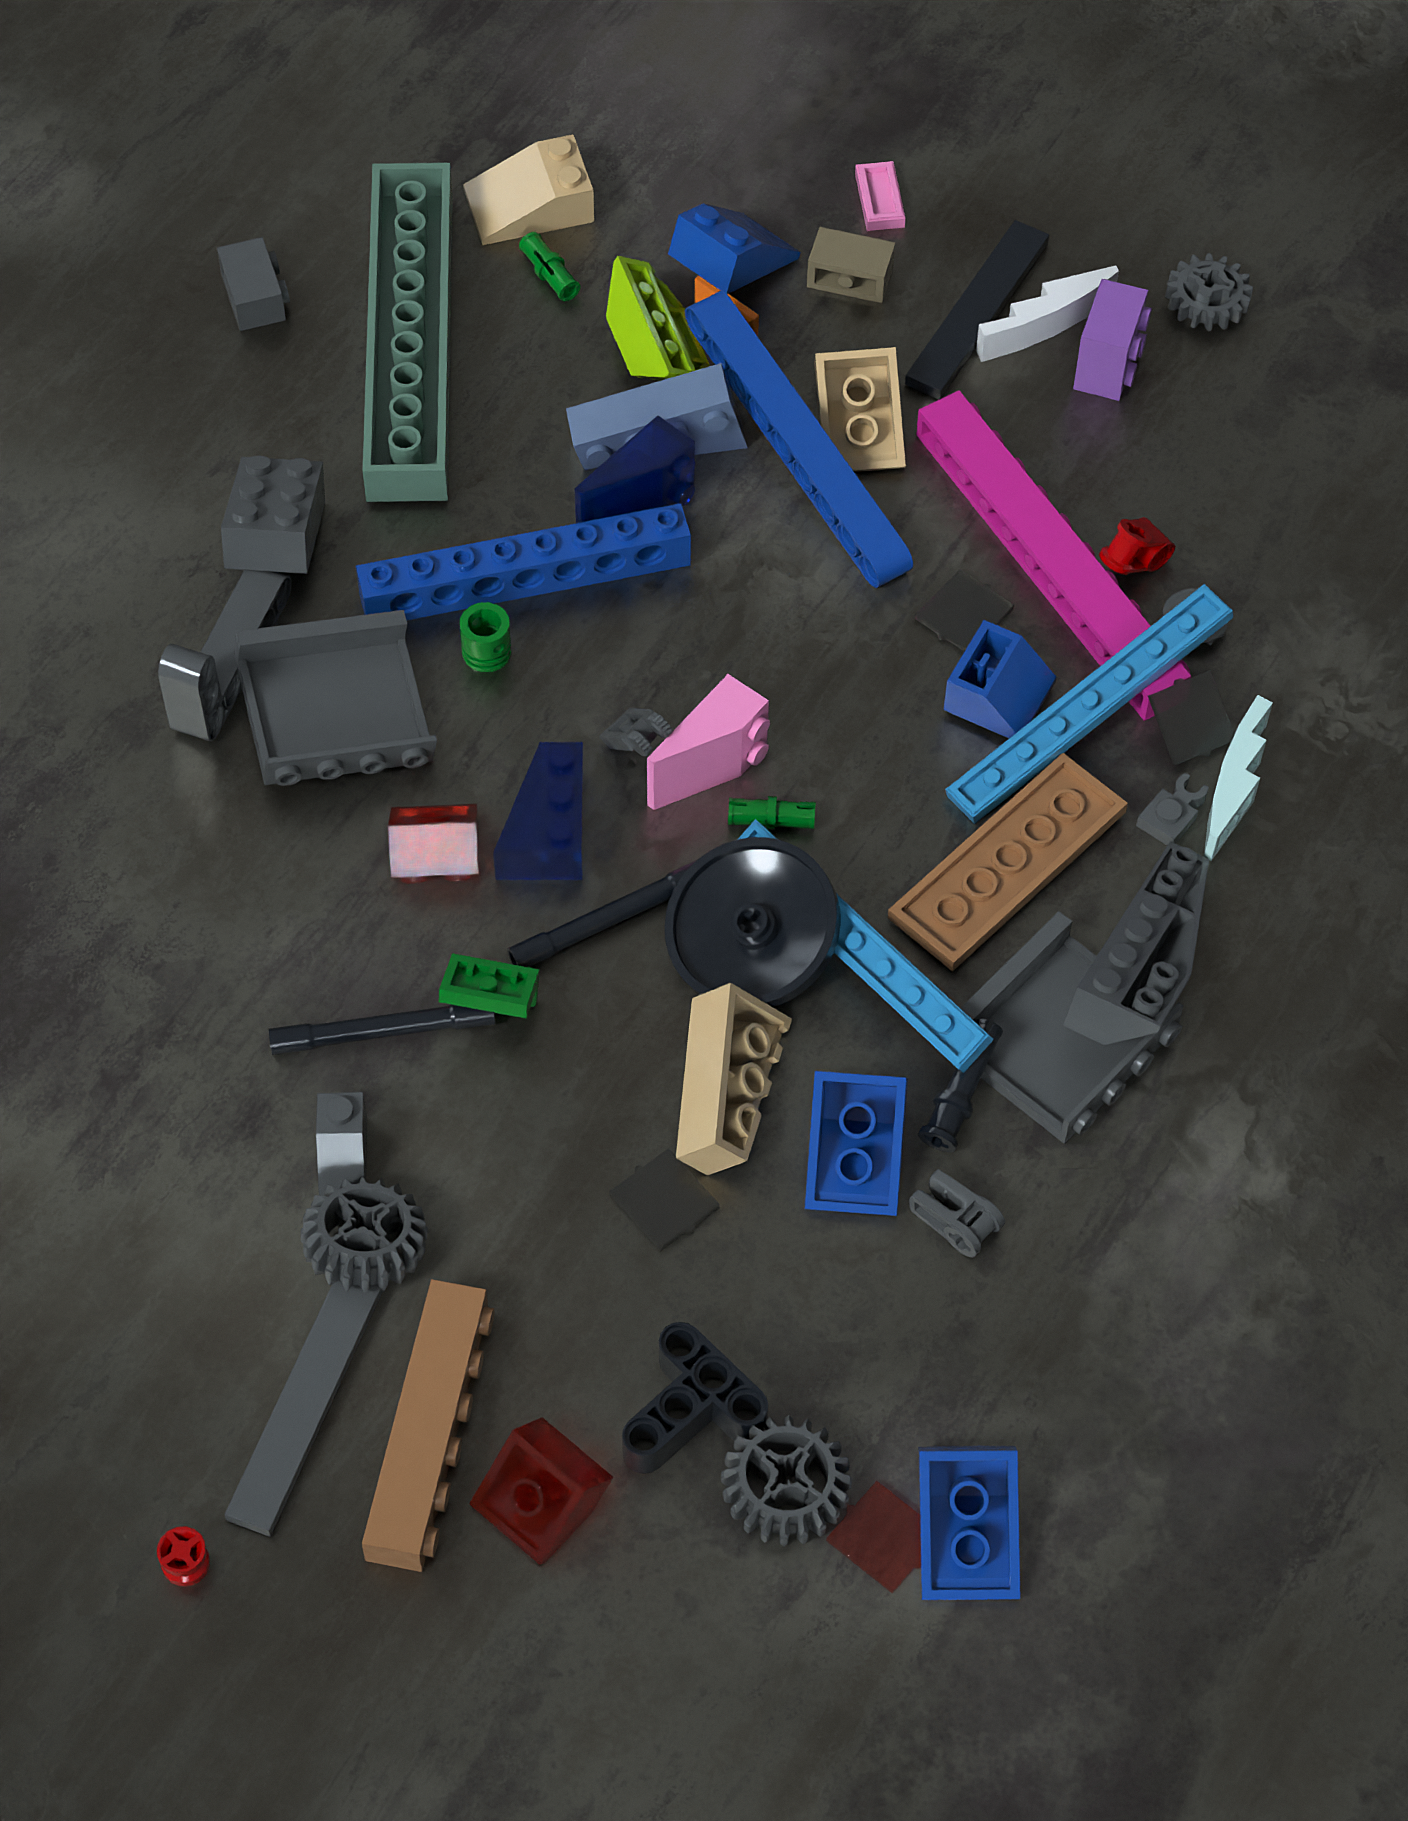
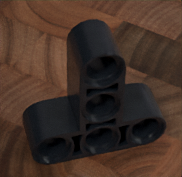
(689, 1393)

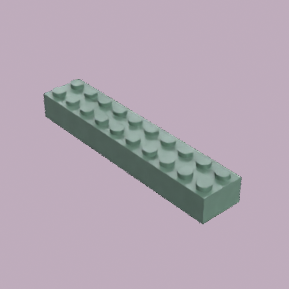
(408, 333)

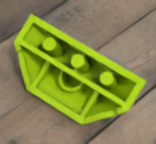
(650, 324)

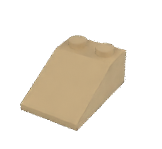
(532, 192)
(862, 406)

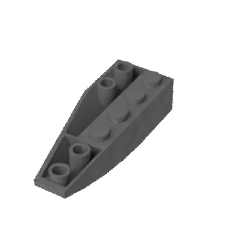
(1146, 955)

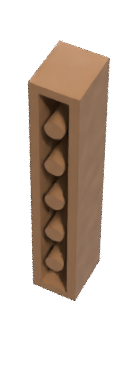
(426, 1426)

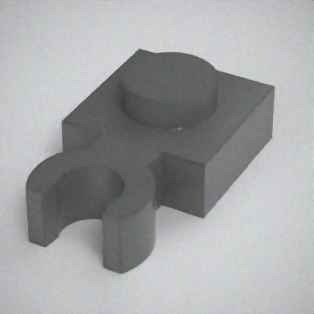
(1172, 815)

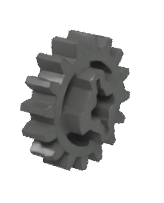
(1209, 292)

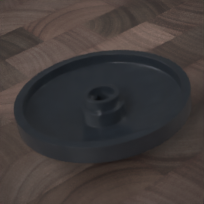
(753, 919)

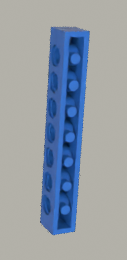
(527, 564)

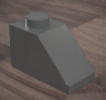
(340, 1138)

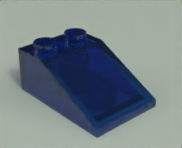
(644, 474)

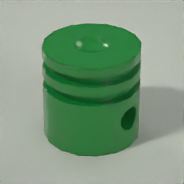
(485, 637)

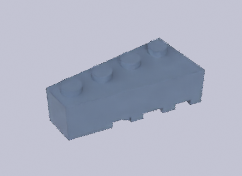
(693, 402)

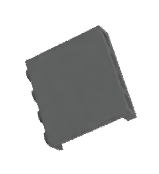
(332, 698)
(1037, 1060)

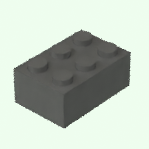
(273, 515)

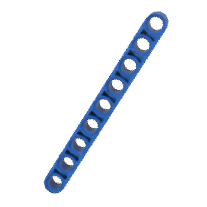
(799, 440)

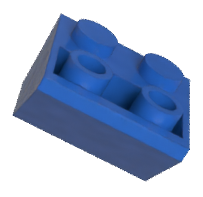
(998, 681)

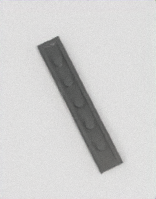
(302, 1408)

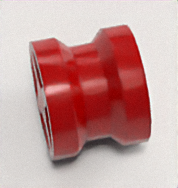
(179, 1545)

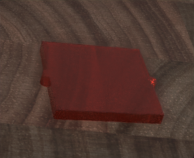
(880, 1537)

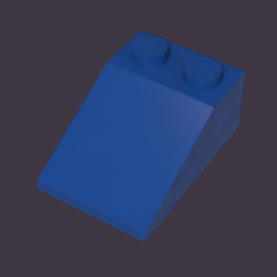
(727, 247)
(856, 1143)
(969, 1522)

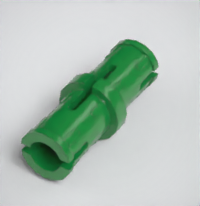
(549, 266)
(771, 813)

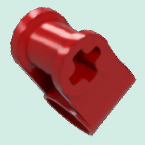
(1137, 547)

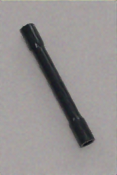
(548, 943)
(308, 1036)

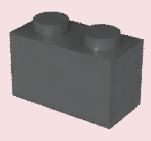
(252, 283)

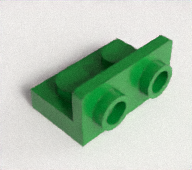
(489, 986)

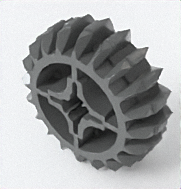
(362, 1247)
(813, 1505)

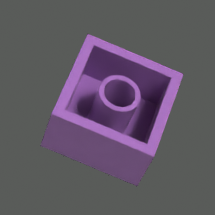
(1112, 340)

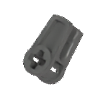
(967, 1223)

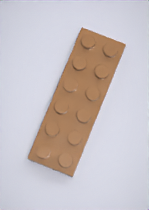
(1007, 861)

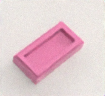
(880, 196)

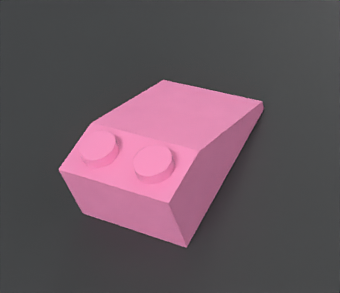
(710, 744)

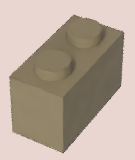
(850, 264)

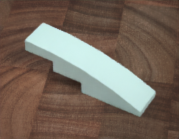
(1236, 781)

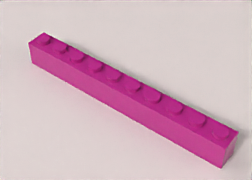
(1037, 535)

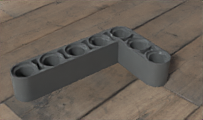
(205, 684)

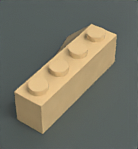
(726, 1076)

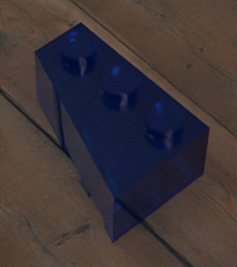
(546, 819)

